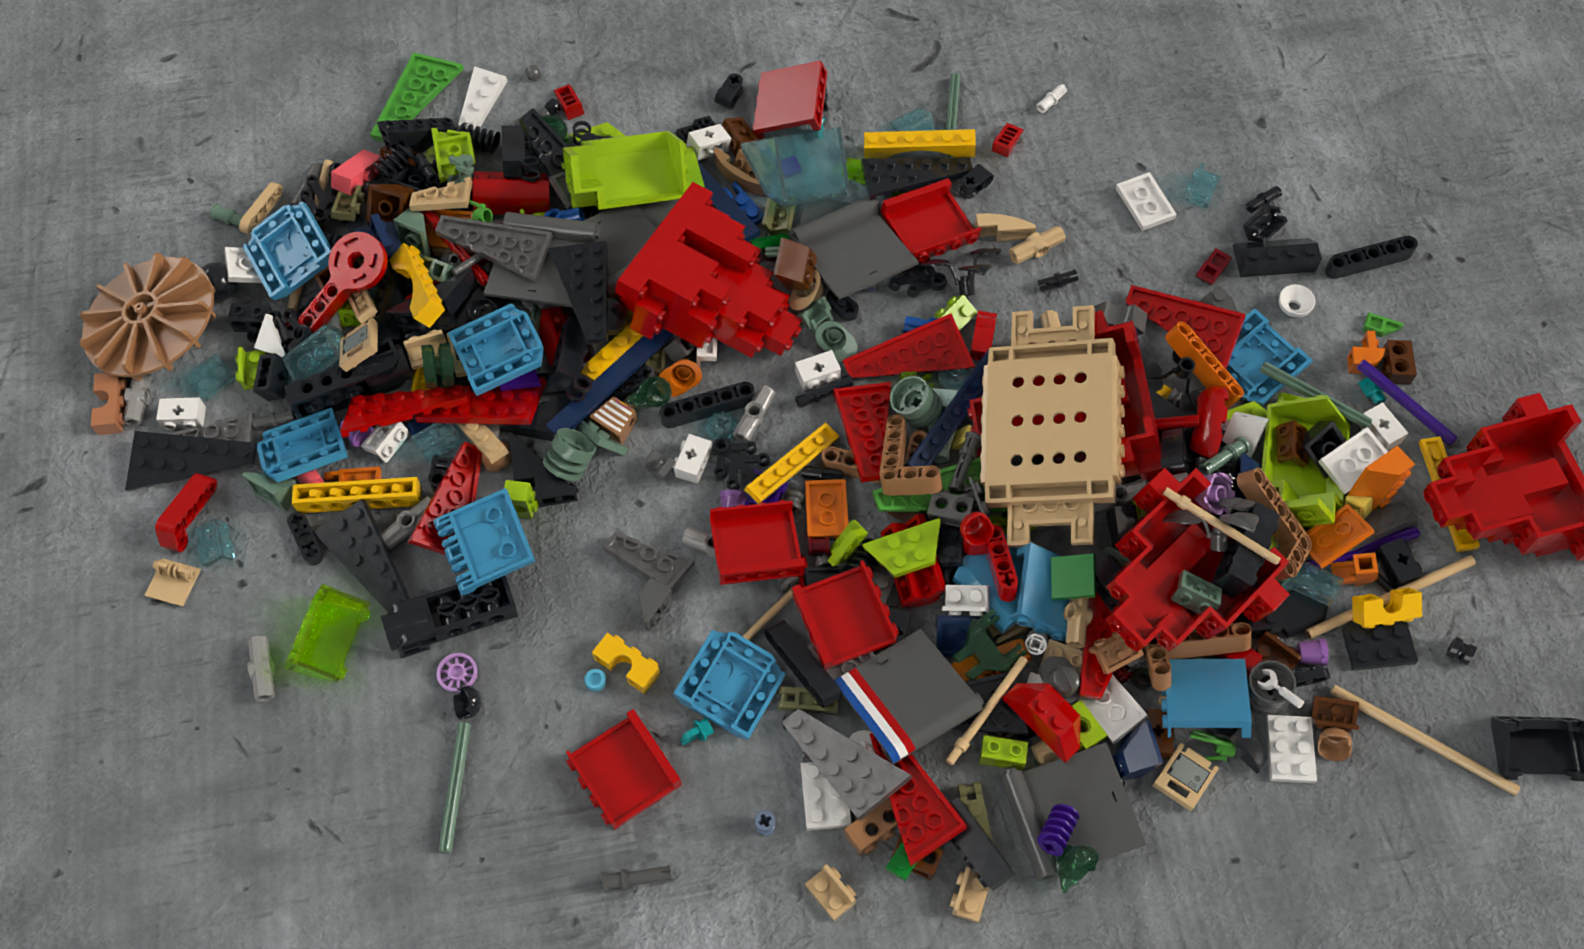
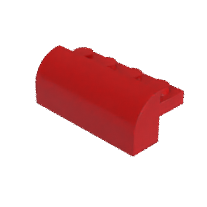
(511, 194)
(920, 586)

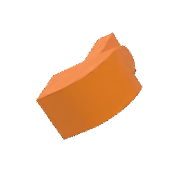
(1368, 352)
(1359, 571)

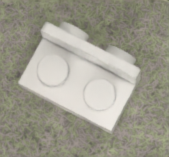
(386, 440)
(966, 598)

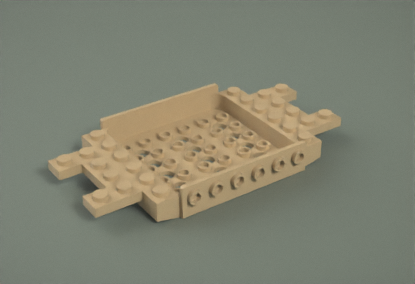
(1051, 491)

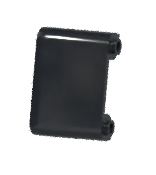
(1539, 746)

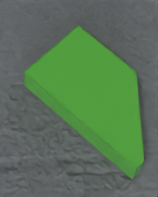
(1381, 325)

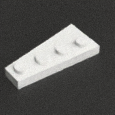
(481, 96)

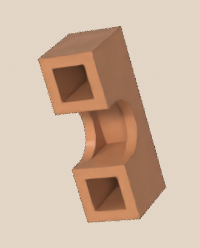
(109, 417)

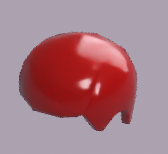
(976, 528)

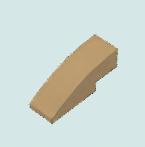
(1003, 227)

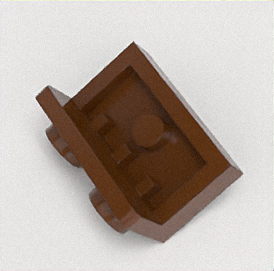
(1334, 713)

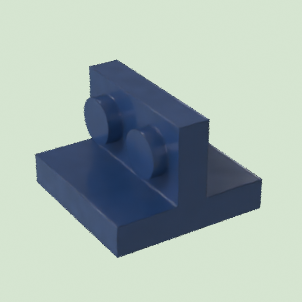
(384, 233)
(952, 633)

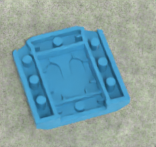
(287, 249)
(1262, 344)
(497, 348)
(301, 446)
(977, 571)
(730, 682)

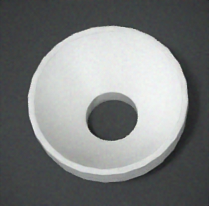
(1301, 296)

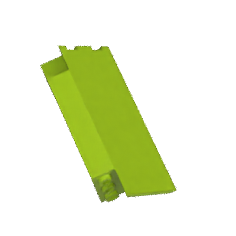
(630, 170)
(1303, 488)

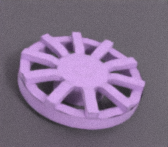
(456, 671)

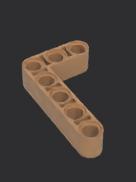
(844, 456)
(900, 479)
(1290, 535)
(1232, 639)

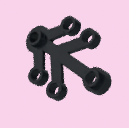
(324, 197)
(913, 275)
(298, 334)
(737, 461)

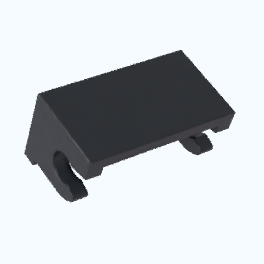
(1264, 224)

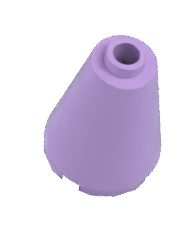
(1217, 490)

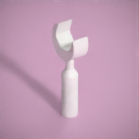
(1272, 683)

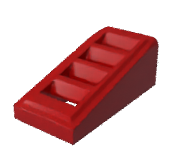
(569, 103)
(1002, 148)

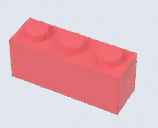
(355, 172)

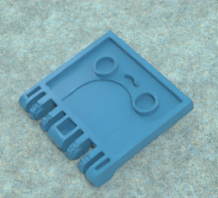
(485, 541)

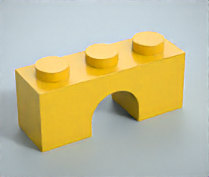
(1403, 606)
(612, 651)

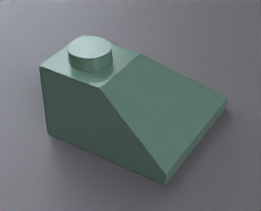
(412, 230)
(274, 492)

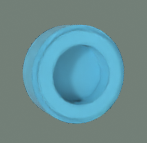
(595, 680)

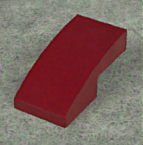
(1213, 267)

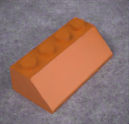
(1383, 478)

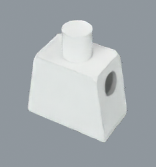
(1245, 426)

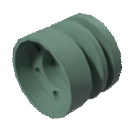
(916, 402)
(569, 454)

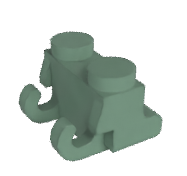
(463, 165)
(815, 314)

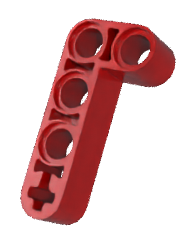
(182, 511)
(999, 562)

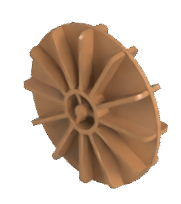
(148, 316)

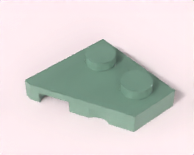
(600, 437)

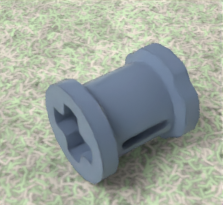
(768, 817)

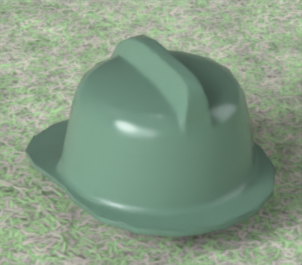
(835, 337)

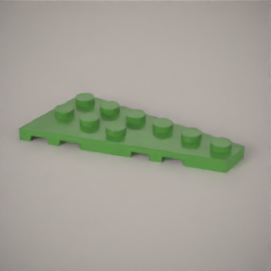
(416, 88)
(921, 502)

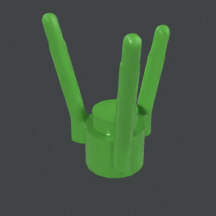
(481, 213)
(1222, 745)

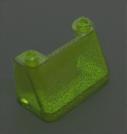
(327, 634)

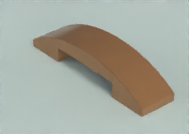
(733, 174)

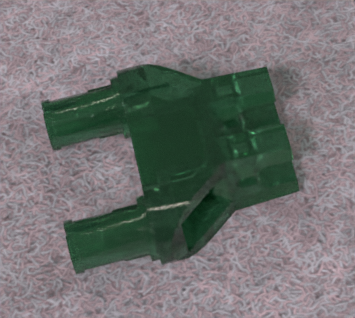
(984, 650)

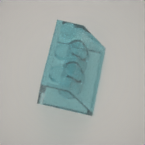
(314, 354)

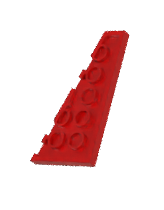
(1212, 324)
(923, 349)
(399, 406)
(491, 407)
(864, 419)
(454, 491)
(1092, 679)
(921, 810)

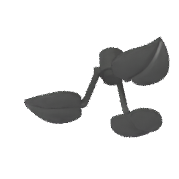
(1218, 539)

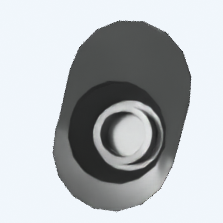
(1061, 677)

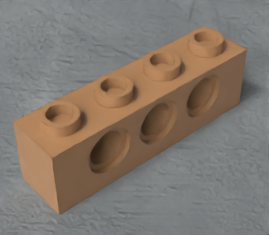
(861, 840)

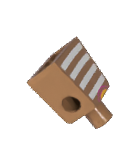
(615, 418)

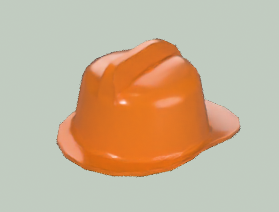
(682, 376)

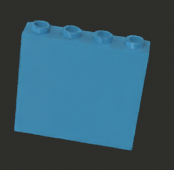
(1035, 602)
(1207, 695)

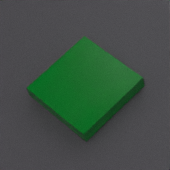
(1073, 577)

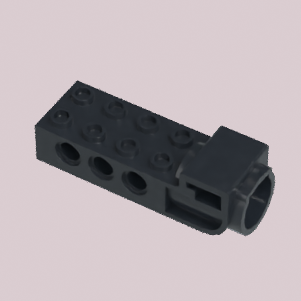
(335, 387)
(446, 614)

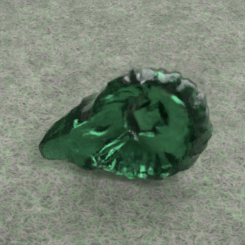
(651, 393)
(1075, 864)

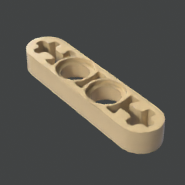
(261, 207)

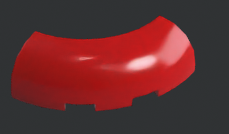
(1211, 413)

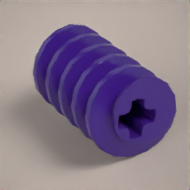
(1058, 829)

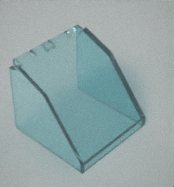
(800, 166)

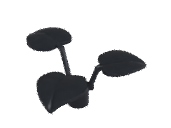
(966, 282)
(1183, 370)

